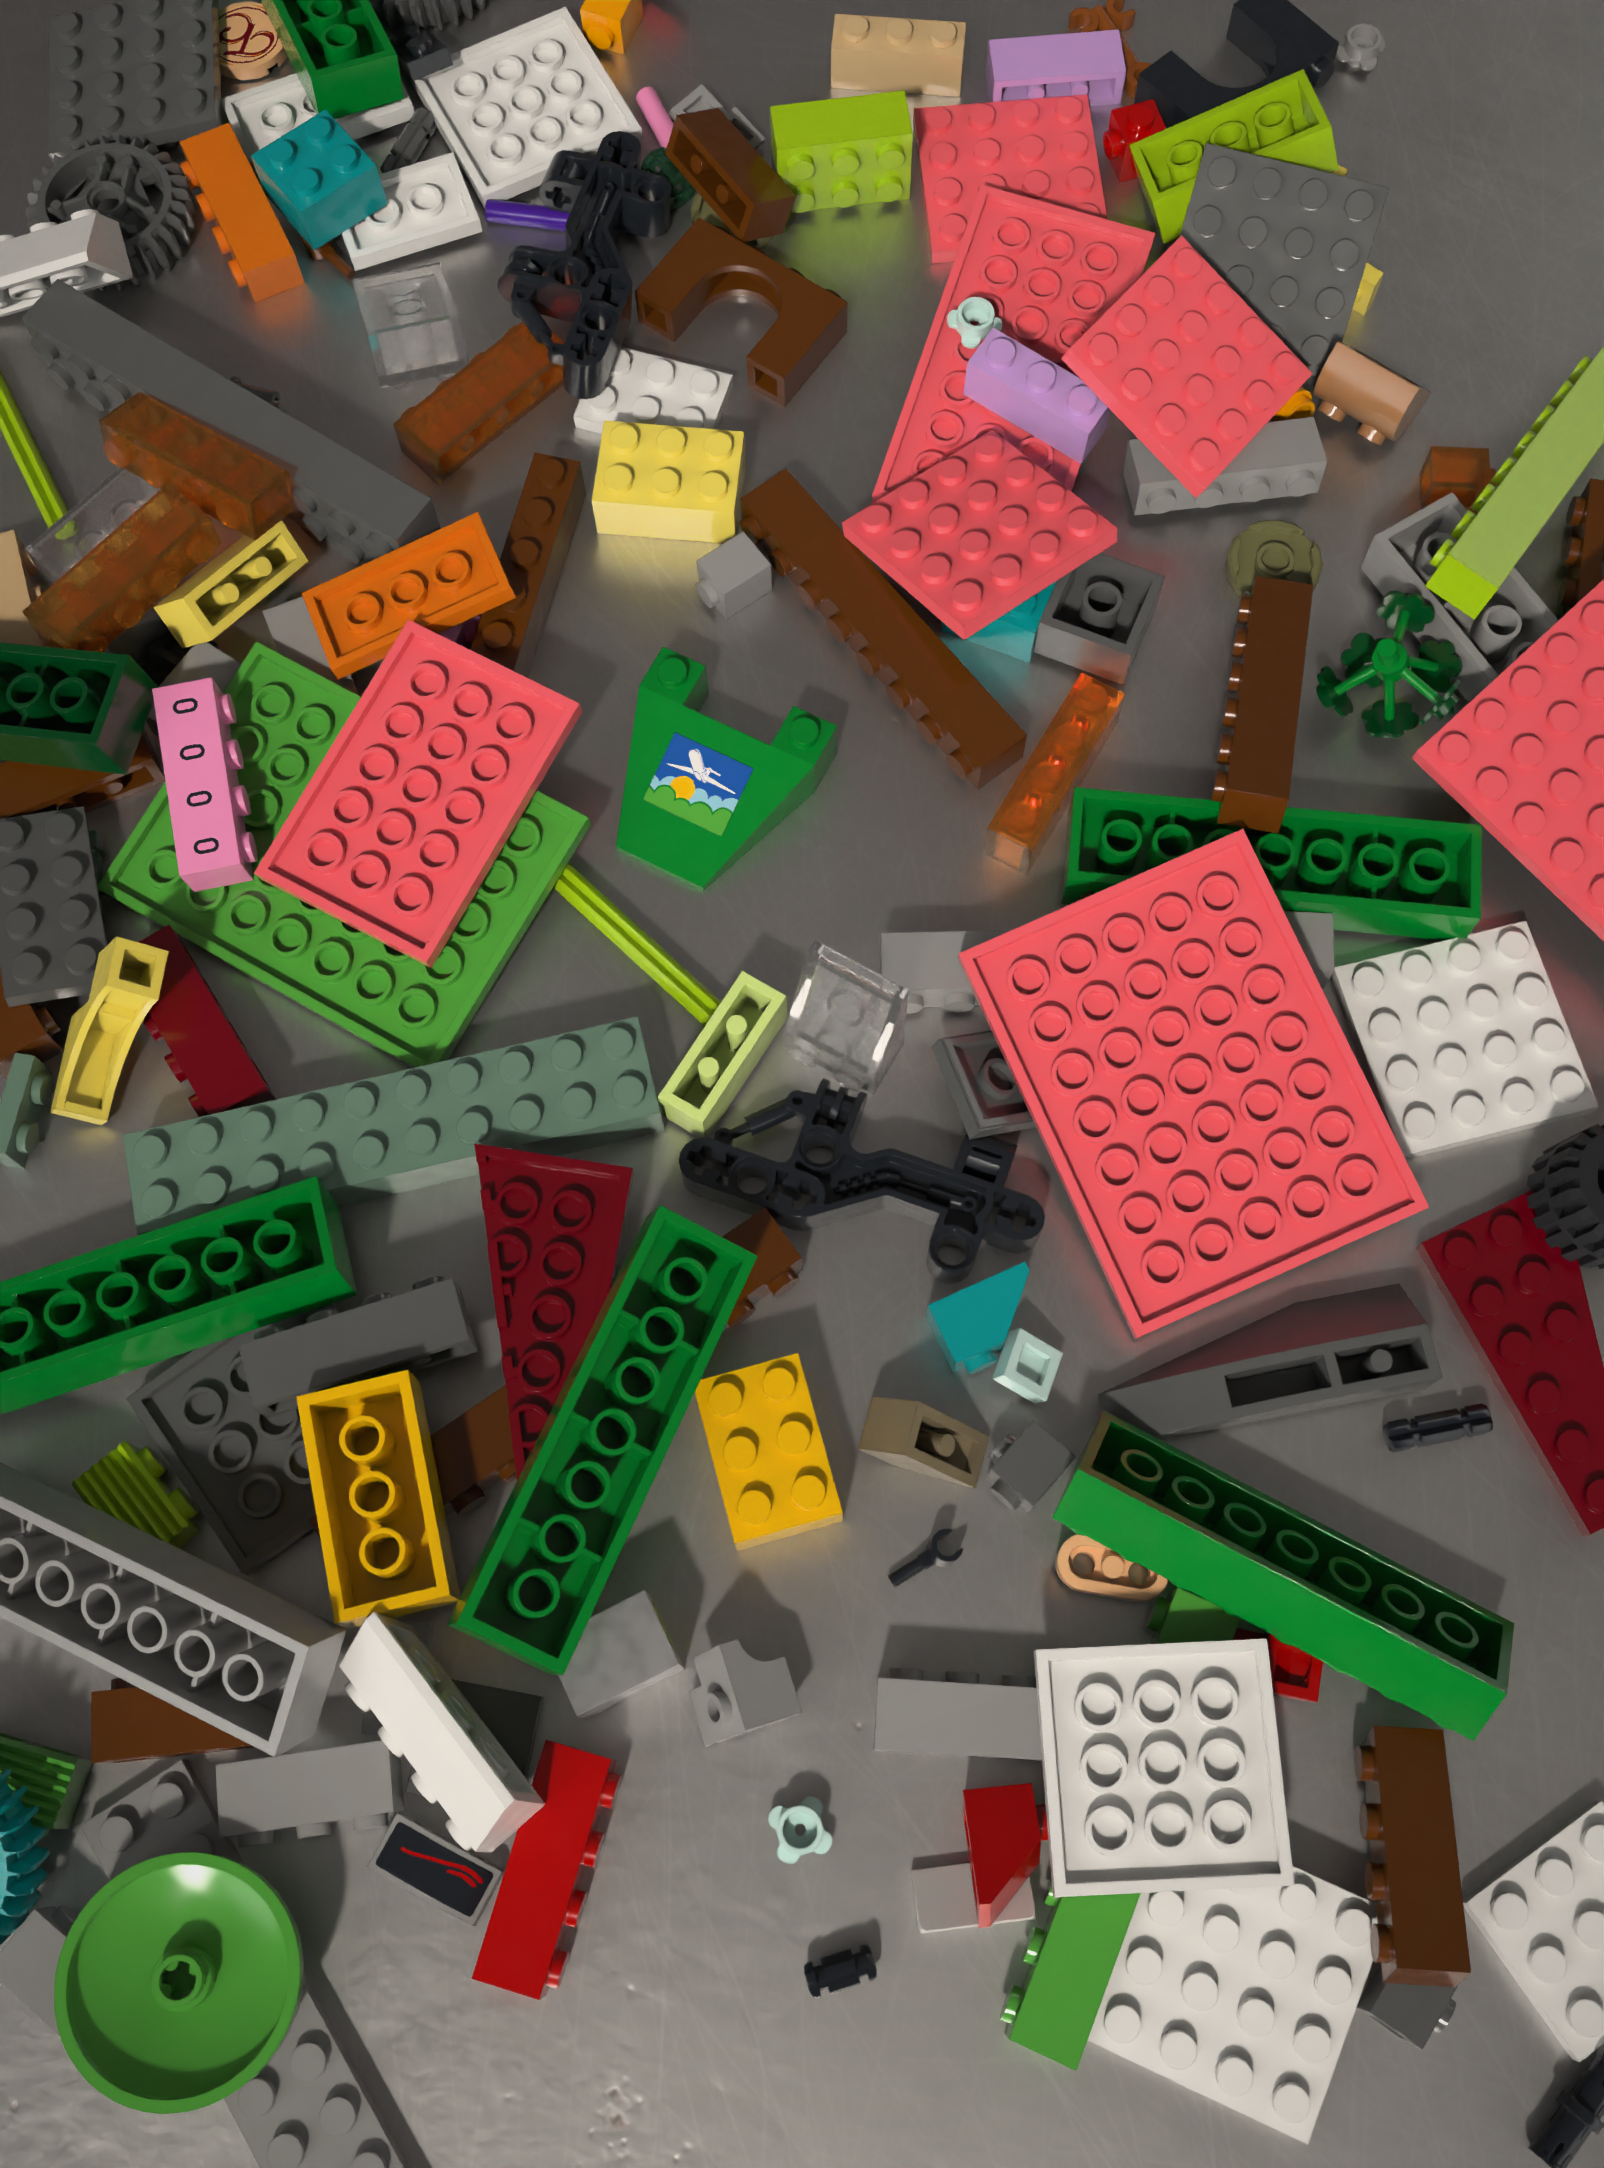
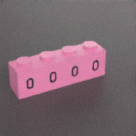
(204, 784)

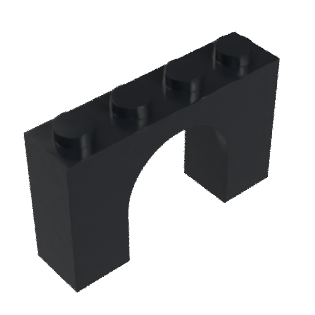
(1266, 31)

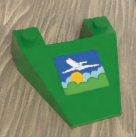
(703, 789)

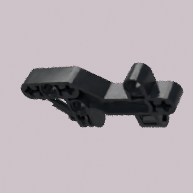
(589, 278)
(860, 1183)

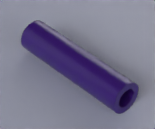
(524, 215)

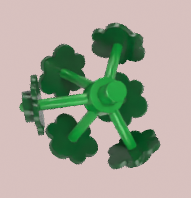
(1387, 660)

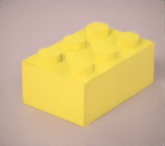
(669, 482)

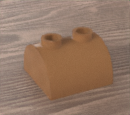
(1368, 393)

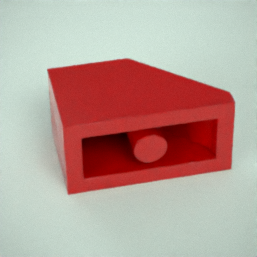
(1002, 1844)

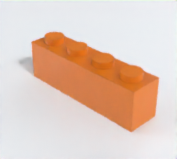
(242, 213)

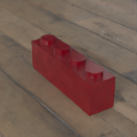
(201, 1035)

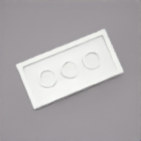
(281, 105)

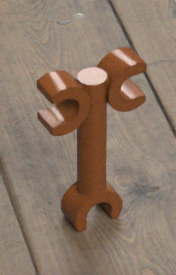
(1111, 18)

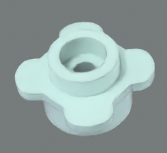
(973, 310)
(791, 1844)

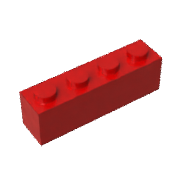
(545, 1872)

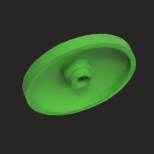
(178, 1982)

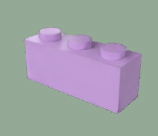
(1057, 67)
(1036, 395)

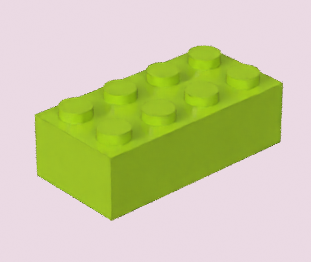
(1273, 122)

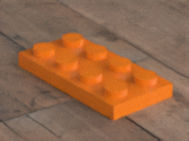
(428, 581)

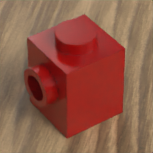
(1126, 127)

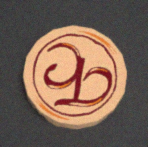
(248, 42)

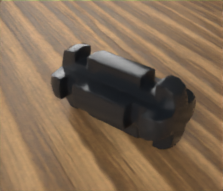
(840, 1971)

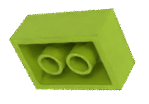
(843, 150)

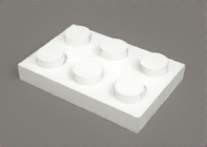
(423, 210)
(657, 392)

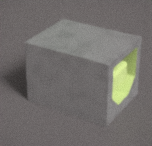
(619, 1656)

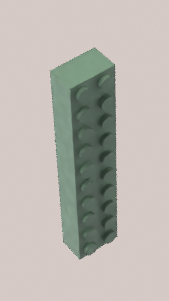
(402, 1126)

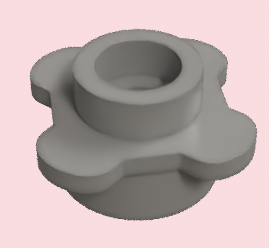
(1361, 46)

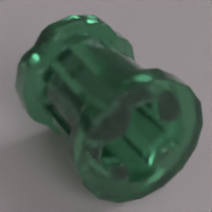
(668, 170)

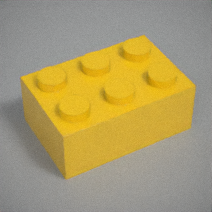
(768, 1452)

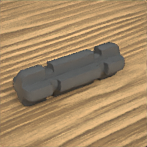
(411, 141)

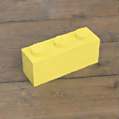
(230, 586)

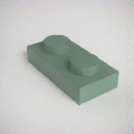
(23, 1097)

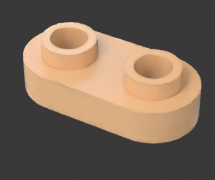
(1108, 1575)

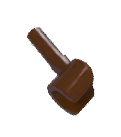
(328, 253)

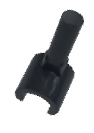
(925, 1560)

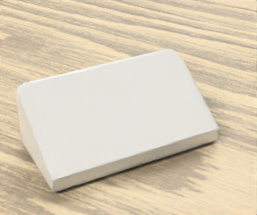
(947, 1899)

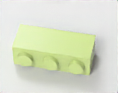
(723, 1055)

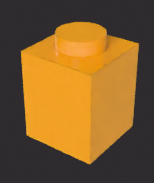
(611, 23)

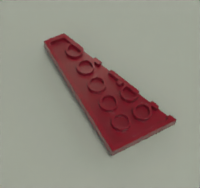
(552, 1265)
(1535, 1338)

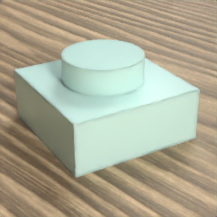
(1027, 1366)

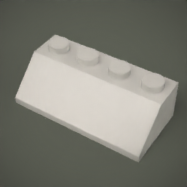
(79, 252)
(438, 1734)

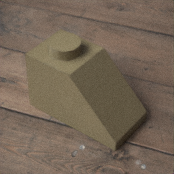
(923, 1440)

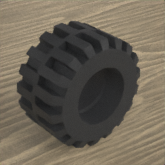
(1569, 1196)

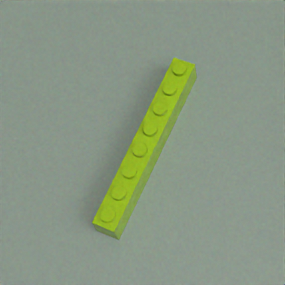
(1526, 492)

